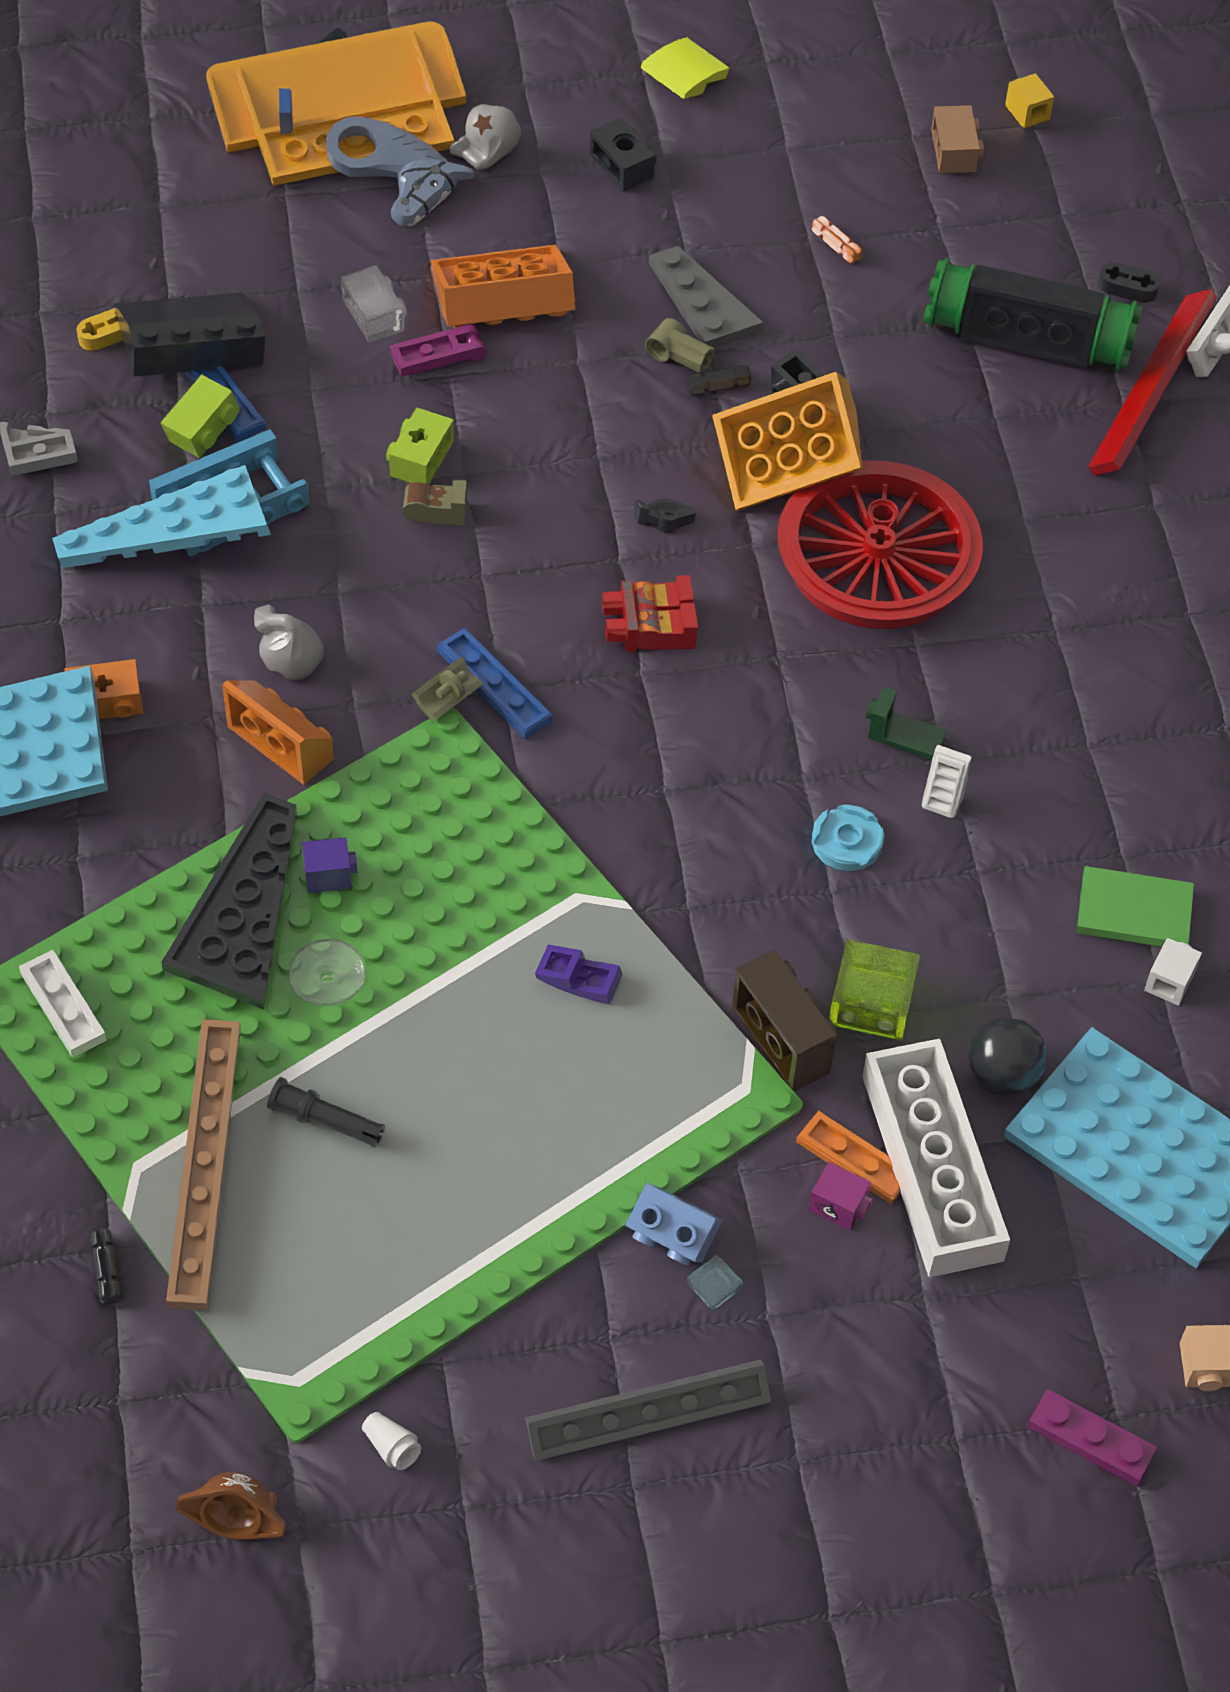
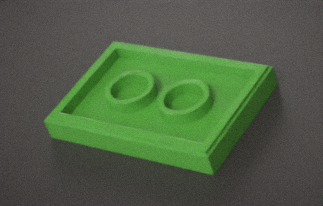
(1134, 907)

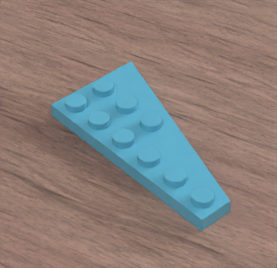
(174, 521)

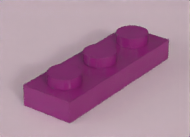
(1092, 1437)

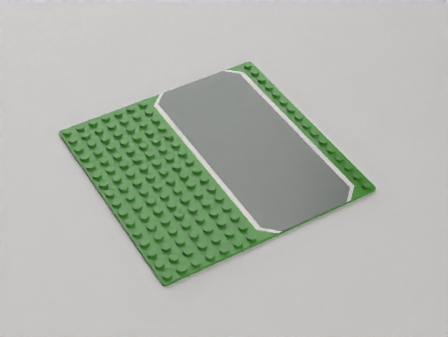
(503, 1101)

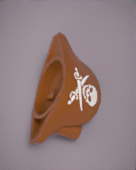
(233, 1507)

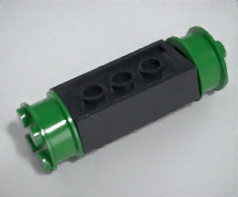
(1032, 315)

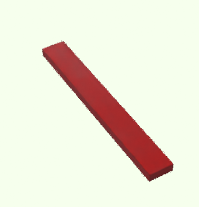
(1152, 383)

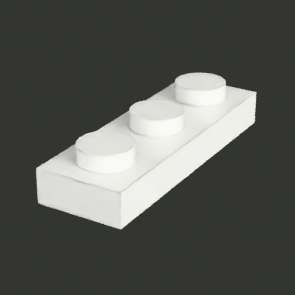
(62, 1003)

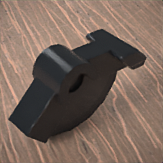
(664, 513)

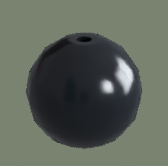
(1007, 1056)

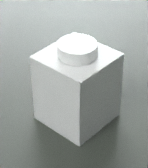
(1173, 971)

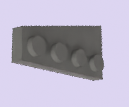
(703, 302)

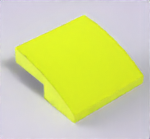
(685, 67)

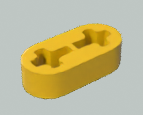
(104, 329)

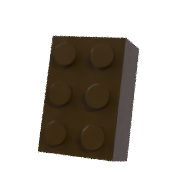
(784, 1020)

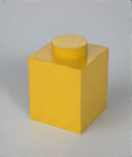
(1029, 100)

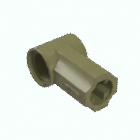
(672, 342)

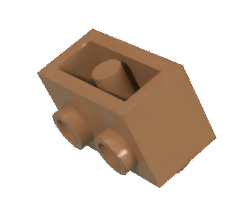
(956, 139)

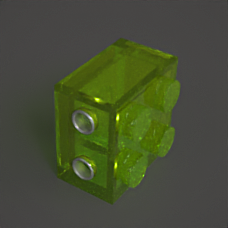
(874, 989)

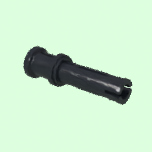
(309, 1106)

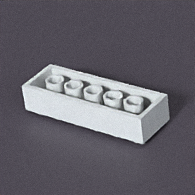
(935, 1158)

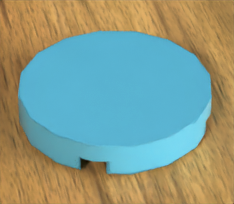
(847, 838)

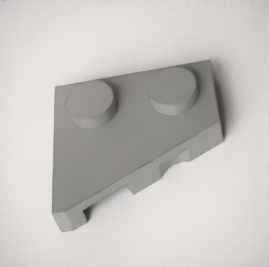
(36, 448)

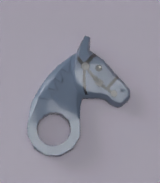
(421, 170)

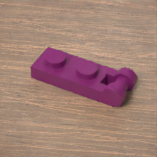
(438, 350)

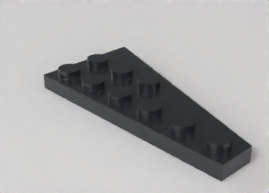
(236, 920)

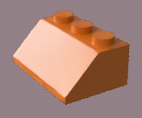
(277, 729)

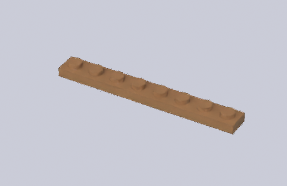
(204, 1166)

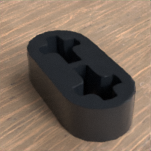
(1128, 282)

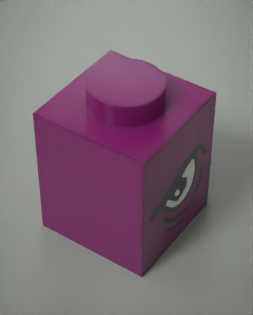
(840, 1196)

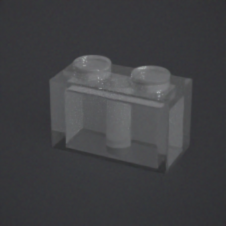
(373, 303)

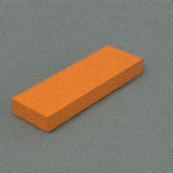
(847, 1150)

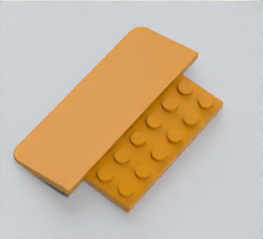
(381, 75)

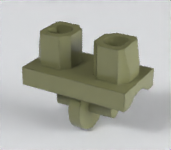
(446, 689)

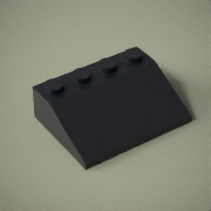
(191, 333)

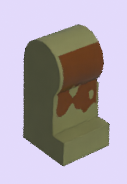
(436, 503)

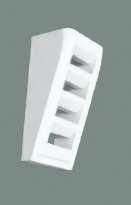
(945, 784)

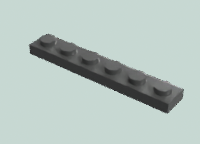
(648, 1410)

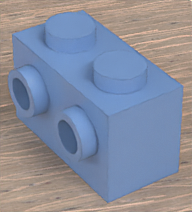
(673, 1224)

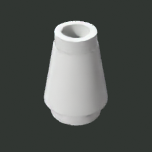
(392, 1441)

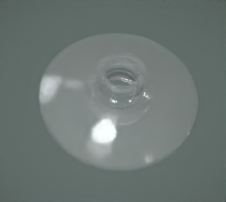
(323, 960)

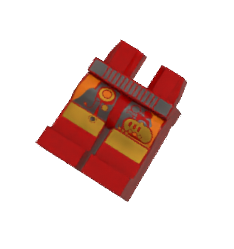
(652, 615)

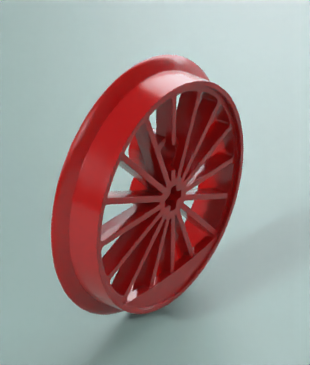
(880, 545)

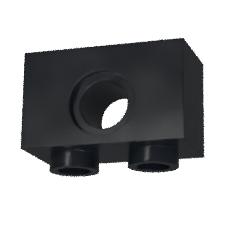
(622, 154)

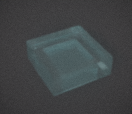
(714, 1282)

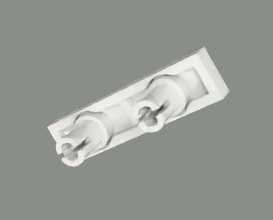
(1212, 339)

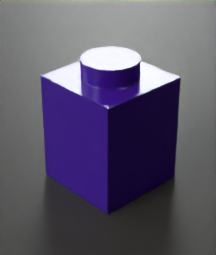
(328, 864)

